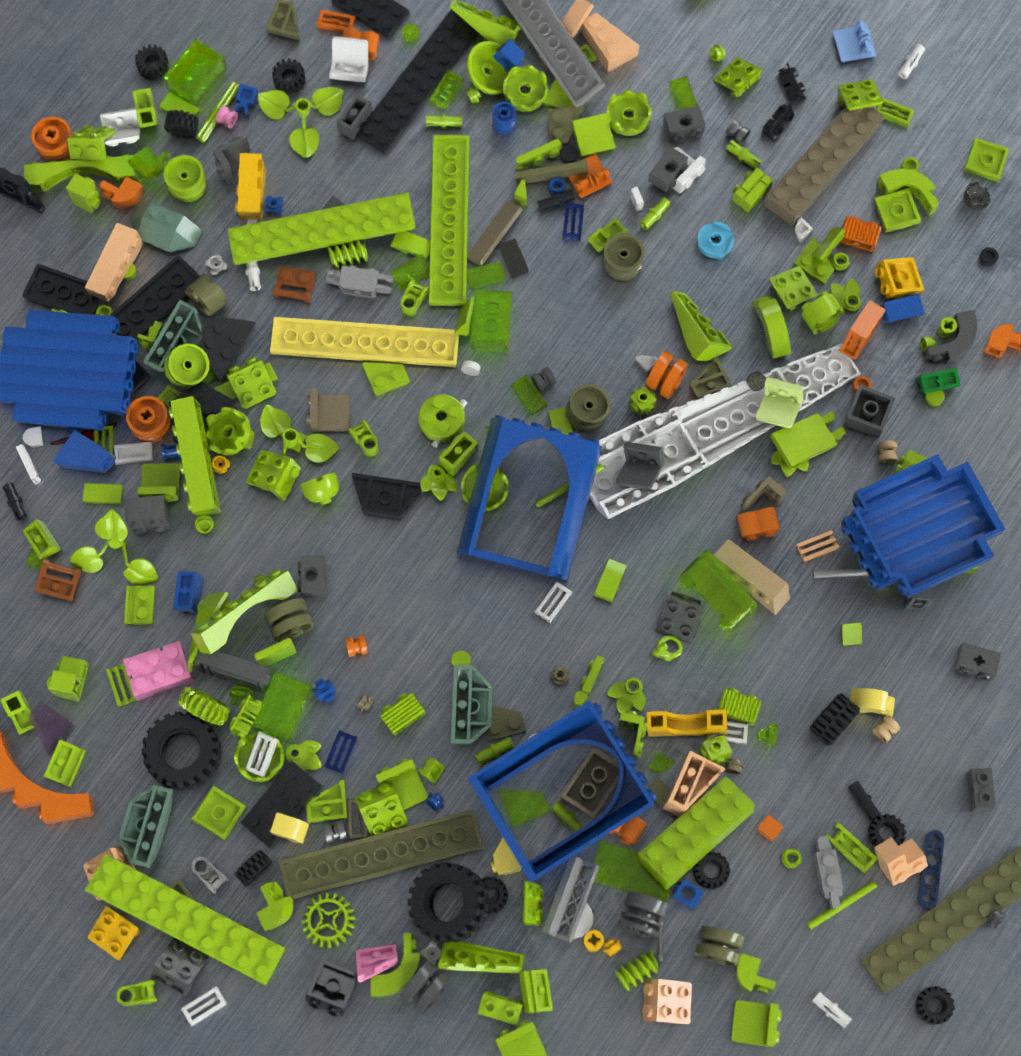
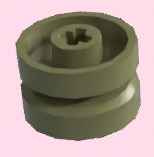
(623, 257)
(587, 407)
(289, 619)
(718, 945)

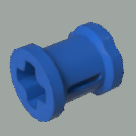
(169, 451)

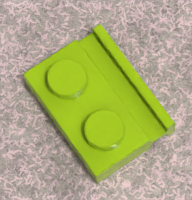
(139, 605)
(64, 763)
(535, 991)

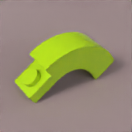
(919, 186)
(774, 326)
(396, 981)

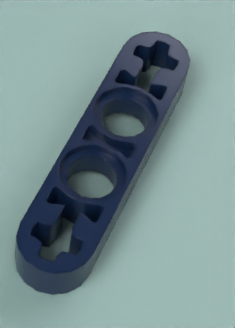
(935, 869)

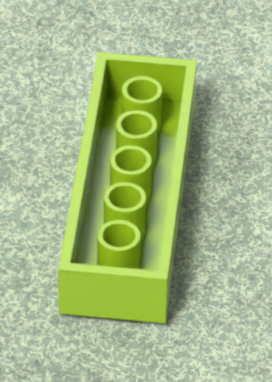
(195, 456)
(696, 832)

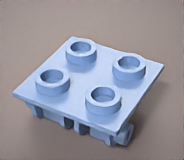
(854, 42)

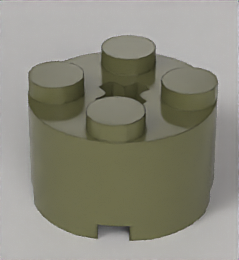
(206, 295)

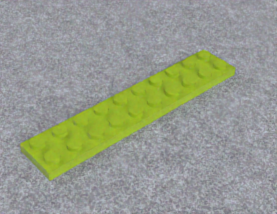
(449, 220)
(321, 228)
(185, 919)

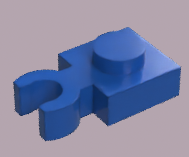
(245, 97)

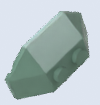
(164, 227)
(179, 329)
(470, 705)
(145, 825)

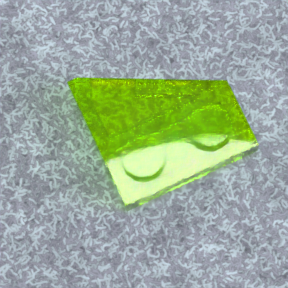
(524, 805)

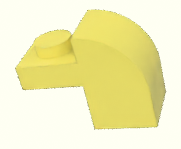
(873, 701)
(289, 828)

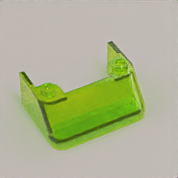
(720, 591)

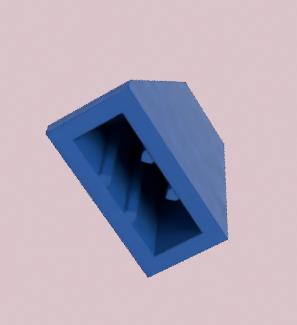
(84, 455)

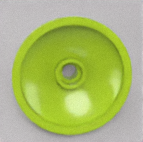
(481, 59)

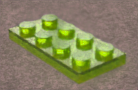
(622, 870)

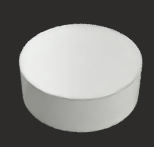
(470, 368)

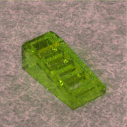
(445, 80)

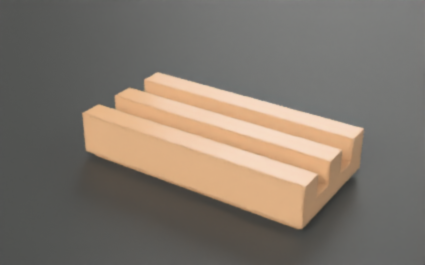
(832, 539)

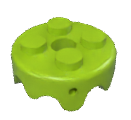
(529, 77)
(629, 102)
(218, 430)
(441, 430)
(498, 492)
(244, 751)

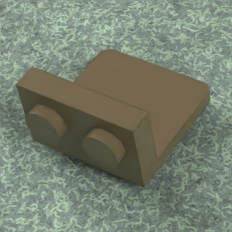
(328, 412)
(771, 489)

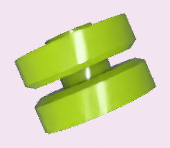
(185, 178)
(175, 365)

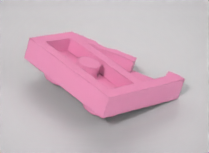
(375, 960)

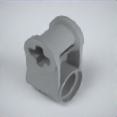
(211, 877)

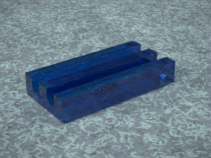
(572, 235)
(346, 736)

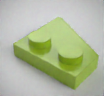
(812, 267)
(385, 376)
(329, 805)

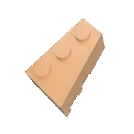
(608, 42)
(691, 781)

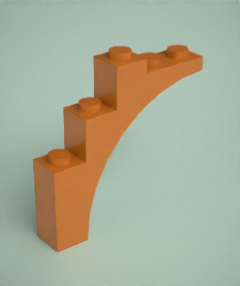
(54, 806)

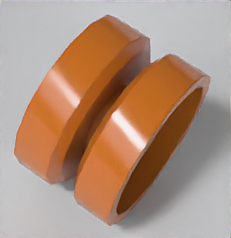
(51, 140)
(666, 375)
(148, 419)

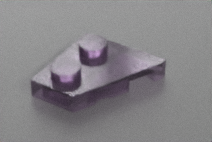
(48, 725)

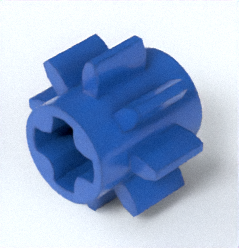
(324, 690)

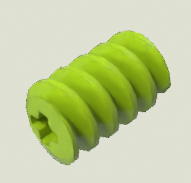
(348, 254)
(638, 970)

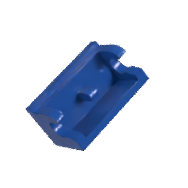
(902, 308)
(188, 592)

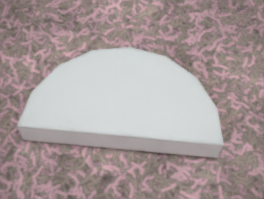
(585, 922)

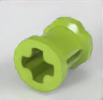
(948, 323)

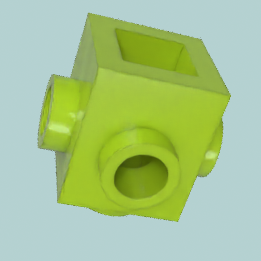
(644, 406)
(716, 749)

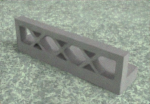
(566, 897)

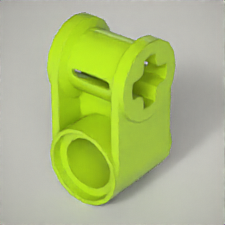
(414, 295)
(362, 436)
(139, 993)

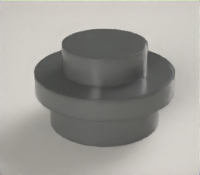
(996, 919)

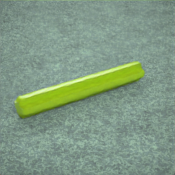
(211, 122)

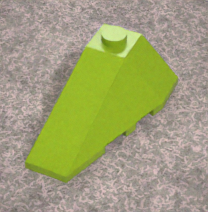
(488, 25)
(699, 335)
(211, 604)

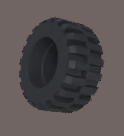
(166, 730)
(424, 894)

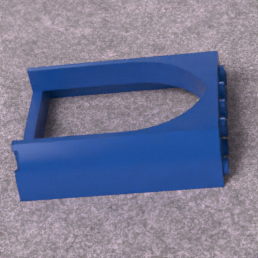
(581, 462)
(580, 726)

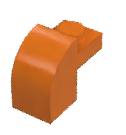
(125, 196)
(1001, 338)

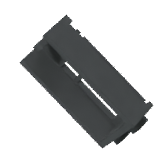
(234, 670)

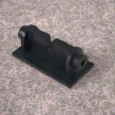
(796, 88)
(783, 116)

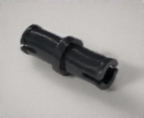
(556, 200)
(14, 501)
(864, 800)

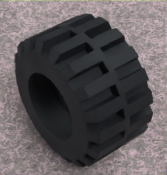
(834, 719)

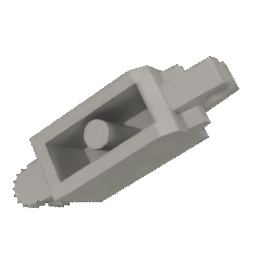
(359, 281)
(828, 872)

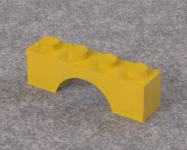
(669, 724)

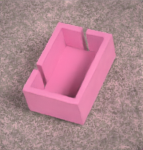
(158, 671)

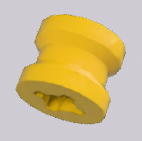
(591, 943)

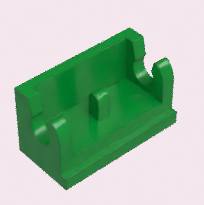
(938, 381)

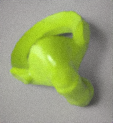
(661, 648)

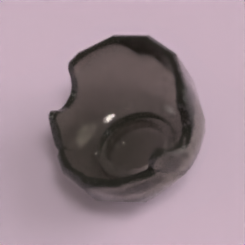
(976, 197)

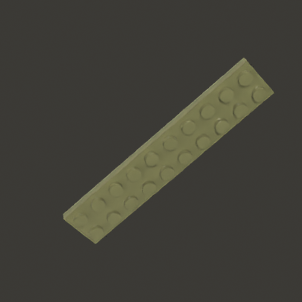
(381, 854)
(945, 923)

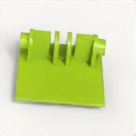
(738, 76)
(793, 287)
(238, 724)
(533, 897)

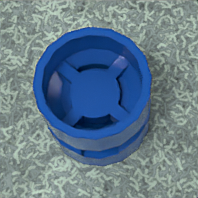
(504, 118)

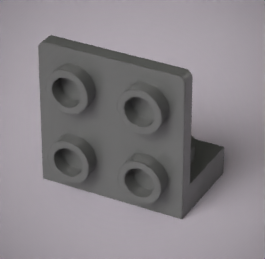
(680, 615)
(178, 967)

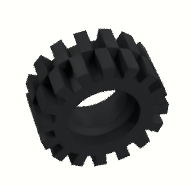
(151, 52)
(285, 67)
(181, 123)
(877, 823)
(253, 868)
(723, 875)
(502, 892)
(926, 1014)

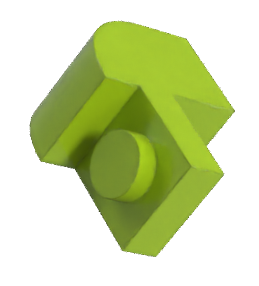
(145, 108)
(18, 709)
(278, 909)
(747, 975)

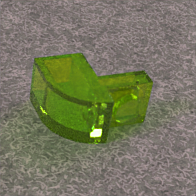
(147, 164)

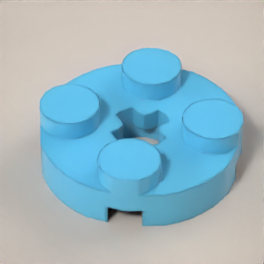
(713, 230)

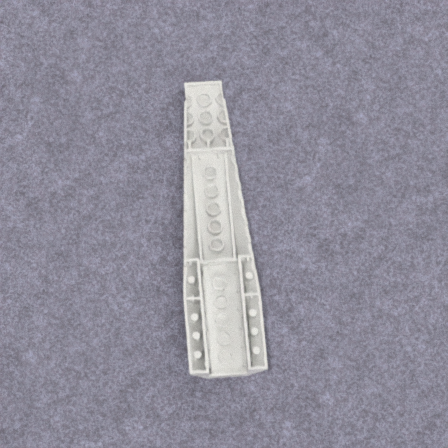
(708, 429)

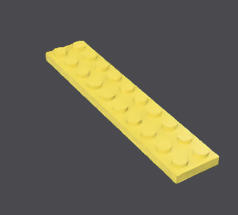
(364, 342)

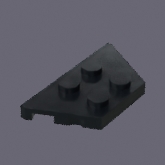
(19, 190)
(224, 341)
(210, 401)
(385, 495)

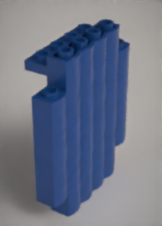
(67, 370)
(921, 526)

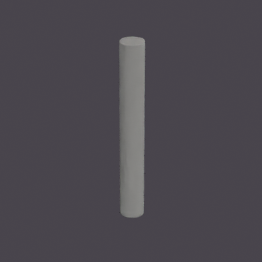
(839, 573)

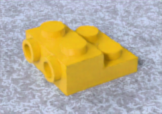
(899, 277)

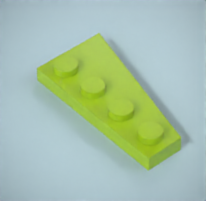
(479, 958)

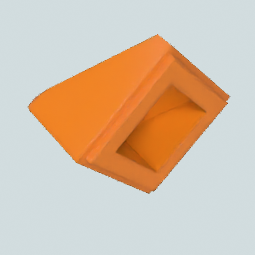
(770, 828)

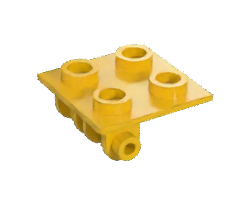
(113, 932)

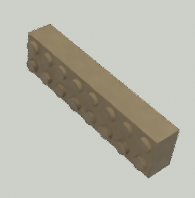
(822, 163)

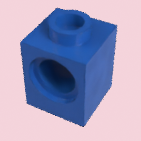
(509, 55)
(690, 903)

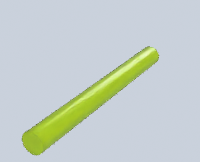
(559, 491)
(843, 904)

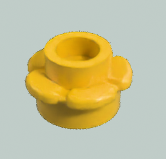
(215, 464)
(612, 946)

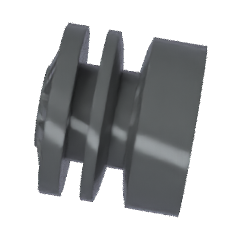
(642, 916)

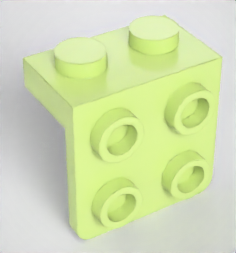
(780, 403)

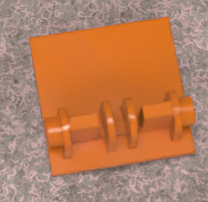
(594, 181)

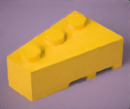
(251, 186)

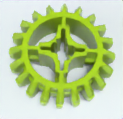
(204, 706)
(335, 913)

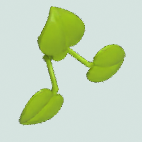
(304, 141)
(277, 422)
(114, 531)

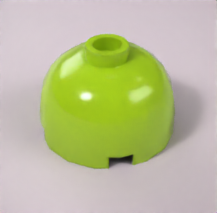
(321, 489)

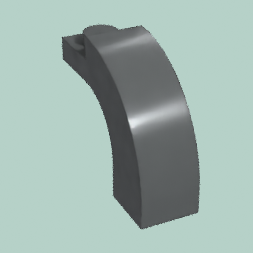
(965, 335)

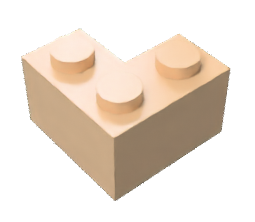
(901, 860)

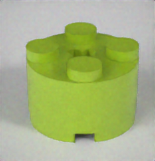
(822, 312)

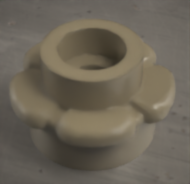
(559, 670)
(364, 703)
(733, 766)

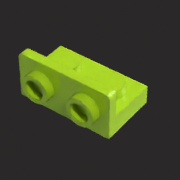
(500, 1007)

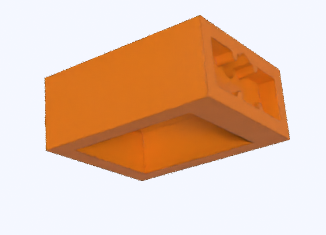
(862, 330)

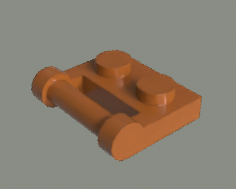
(295, 279)
(56, 586)

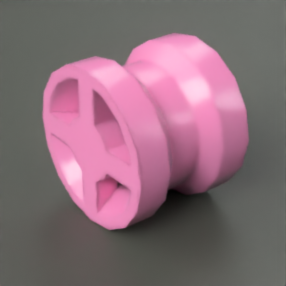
(226, 117)

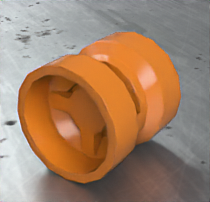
(356, 645)

